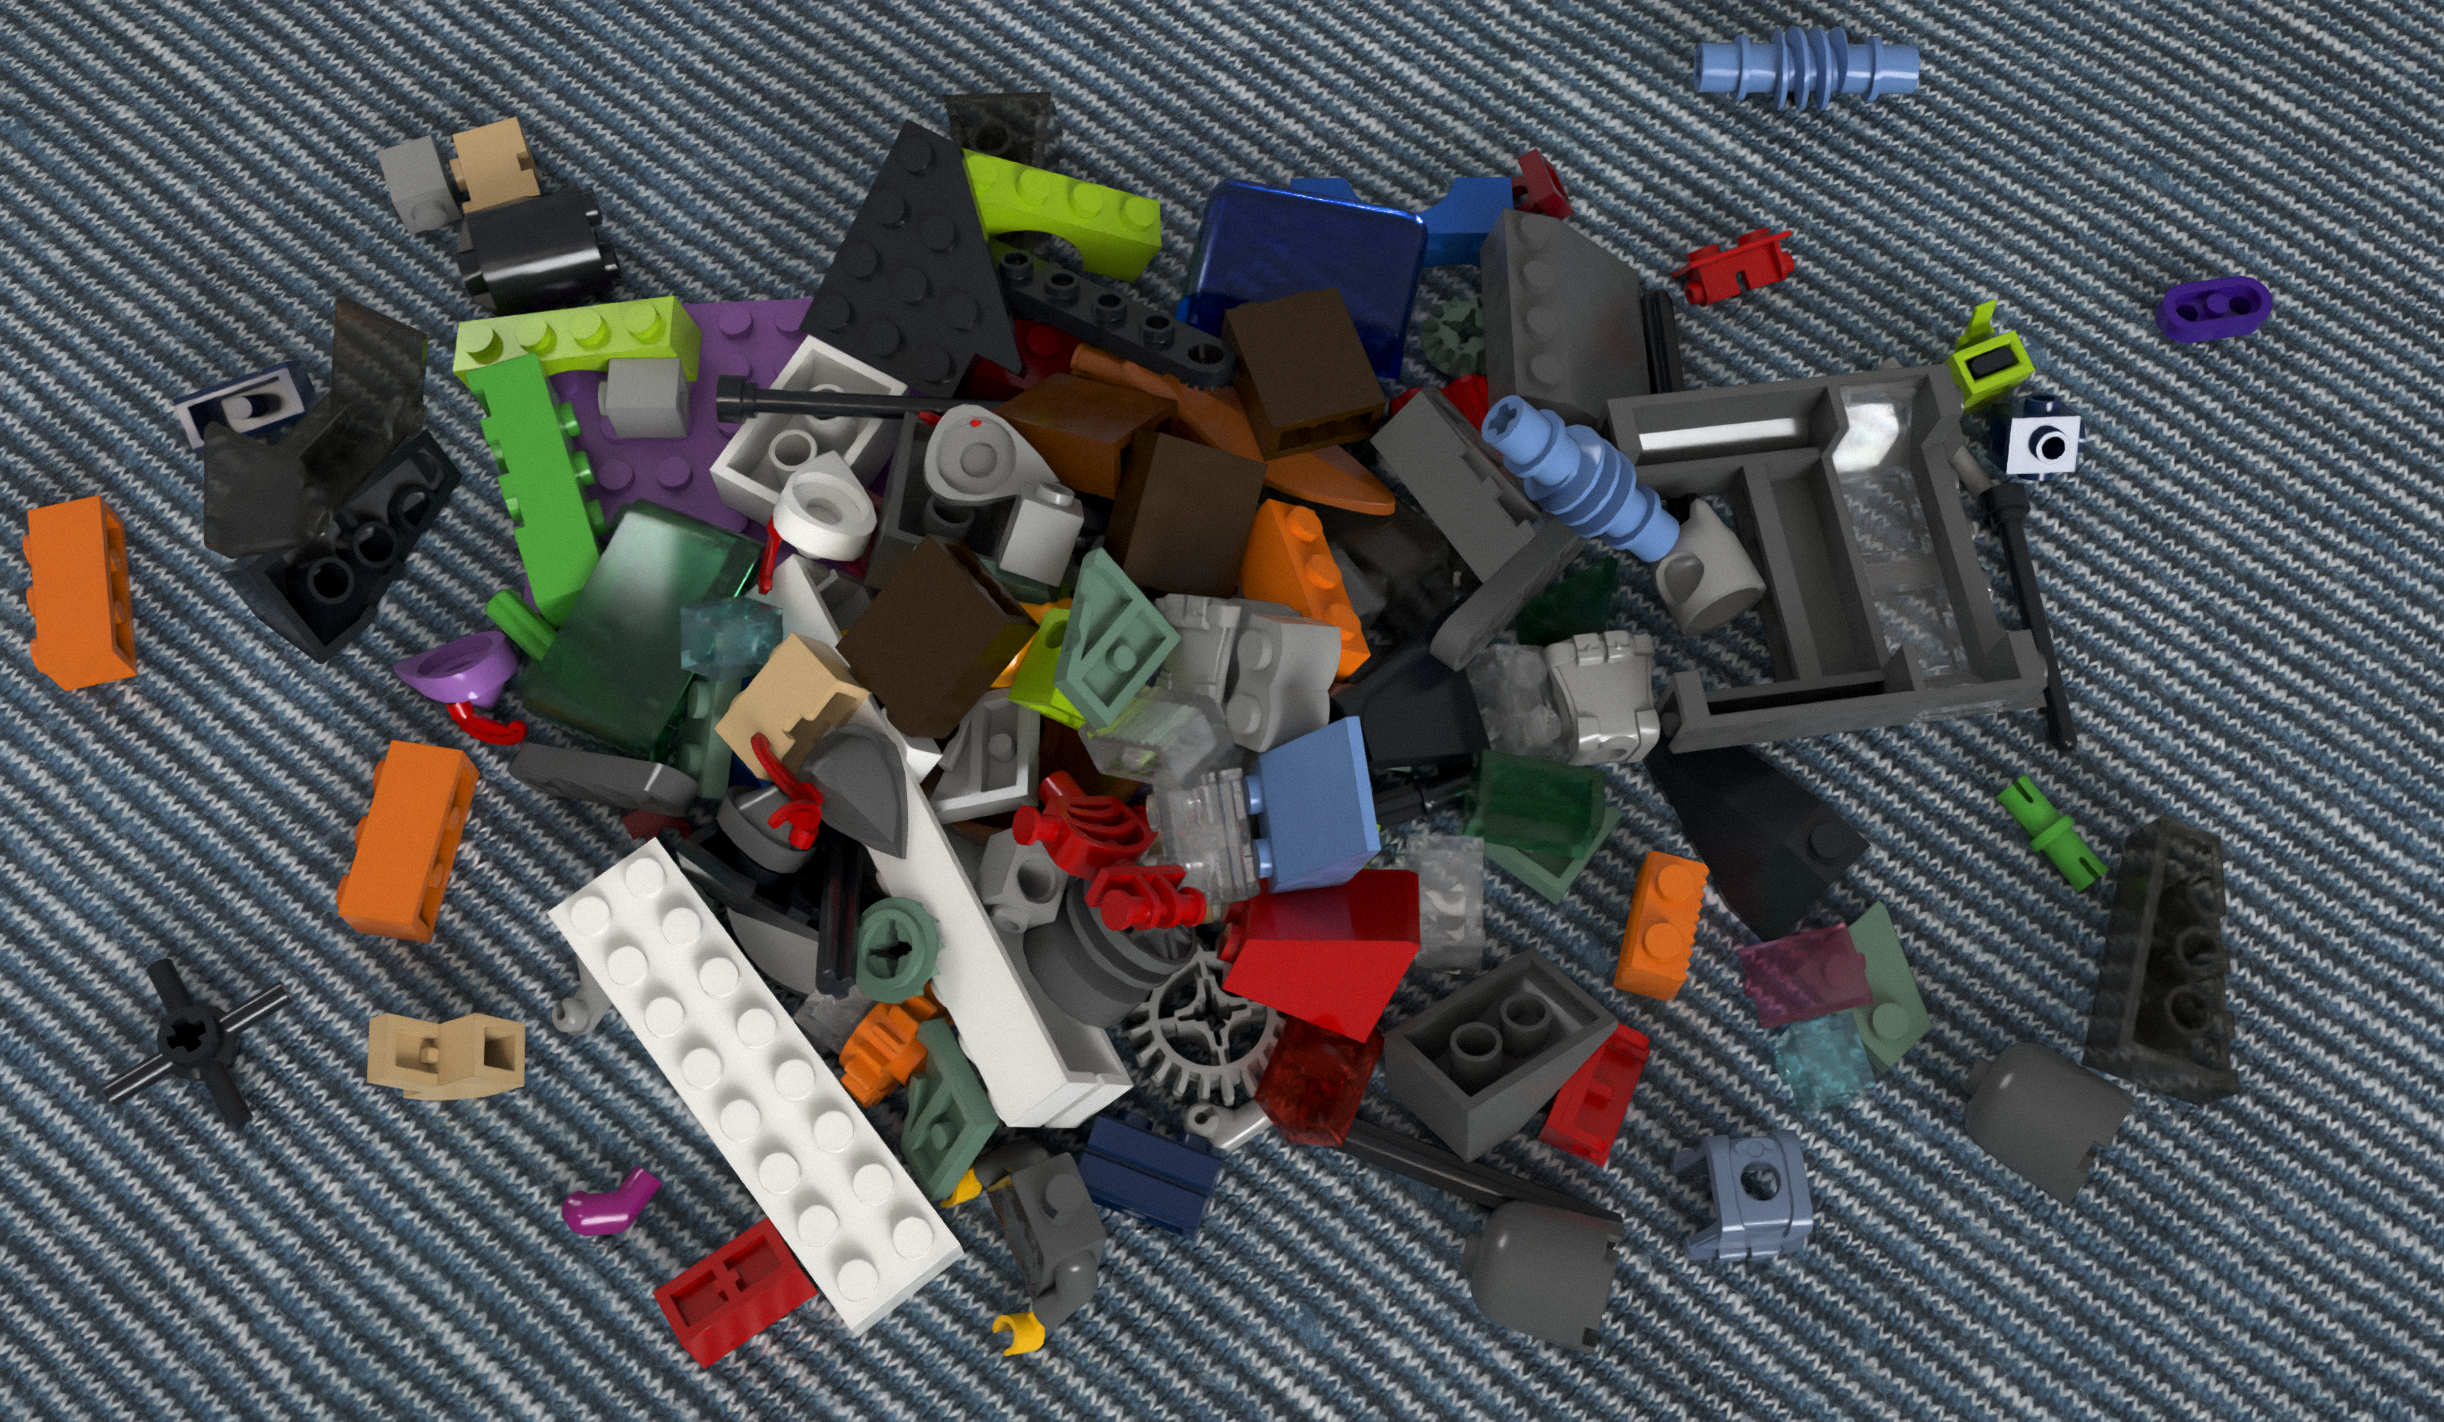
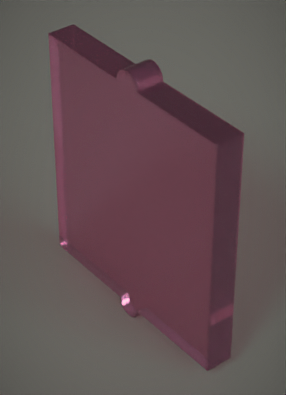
(1805, 976)

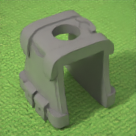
(1210, 634)
(1605, 696)

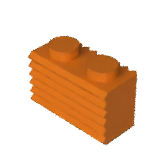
(1661, 926)

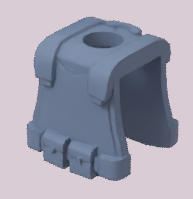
(1743, 1224)

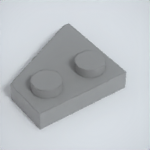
(990, 761)

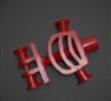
(1106, 845)

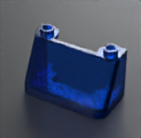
(1280, 240)

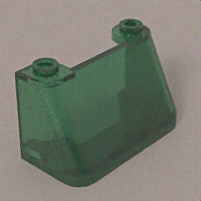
(618, 654)

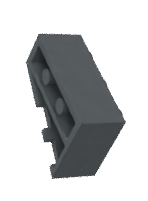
(1459, 481)

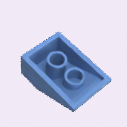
(1313, 809)

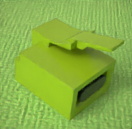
(1987, 366)

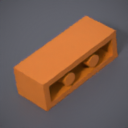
(1293, 566)
(80, 593)
(408, 841)

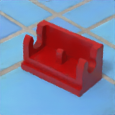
(1595, 1098)
(734, 1293)

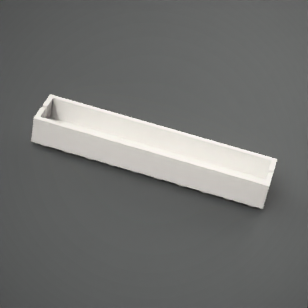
(1027, 1049)

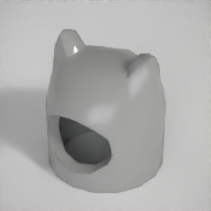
(1706, 574)

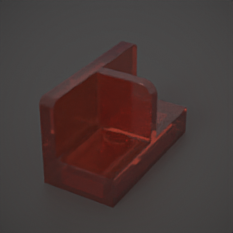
(1316, 1082)

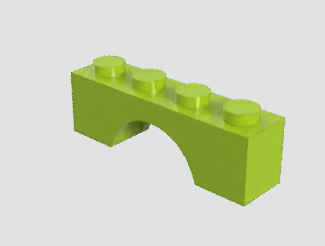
(1108, 226)
(583, 337)

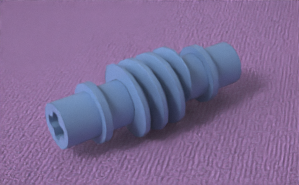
(1806, 65)
(1580, 479)

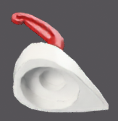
(820, 514)

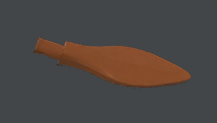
(1221, 423)

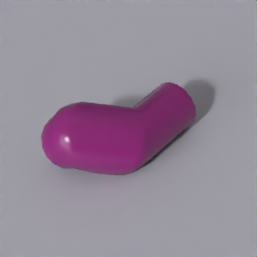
(610, 1211)

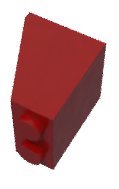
(1326, 949)

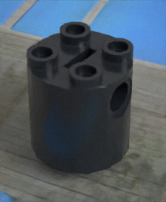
(536, 252)

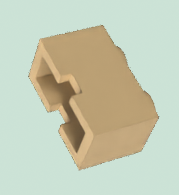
(494, 164)
(792, 703)

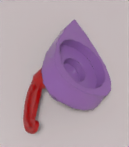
(467, 677)

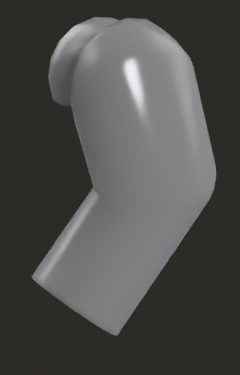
(585, 1009)
(1224, 1126)

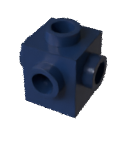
(2035, 437)

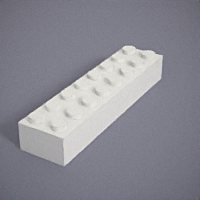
(757, 1086)

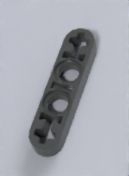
(1506, 594)
(605, 779)

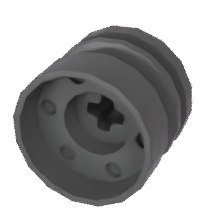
(1101, 971)

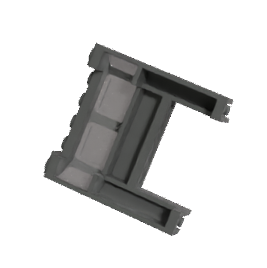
(1861, 550)

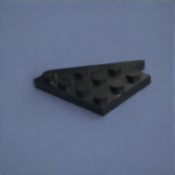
(919, 275)

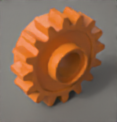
(886, 1047)

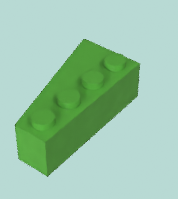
(544, 481)

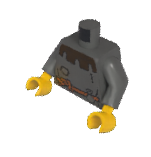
(1047, 1228)

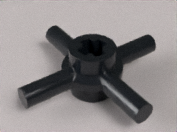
(183, 1057)

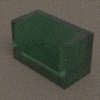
(1534, 804)

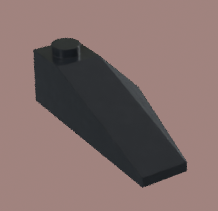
(331, 586)
(1757, 832)
(750, 889)

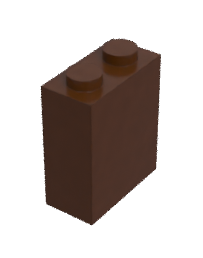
(1086, 427)

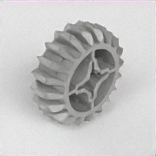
(1236, 1018)

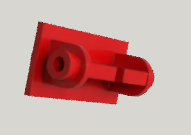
(1713, 271)

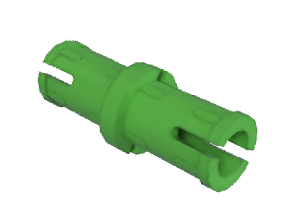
(2052, 833)

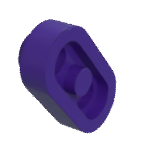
(2208, 309)

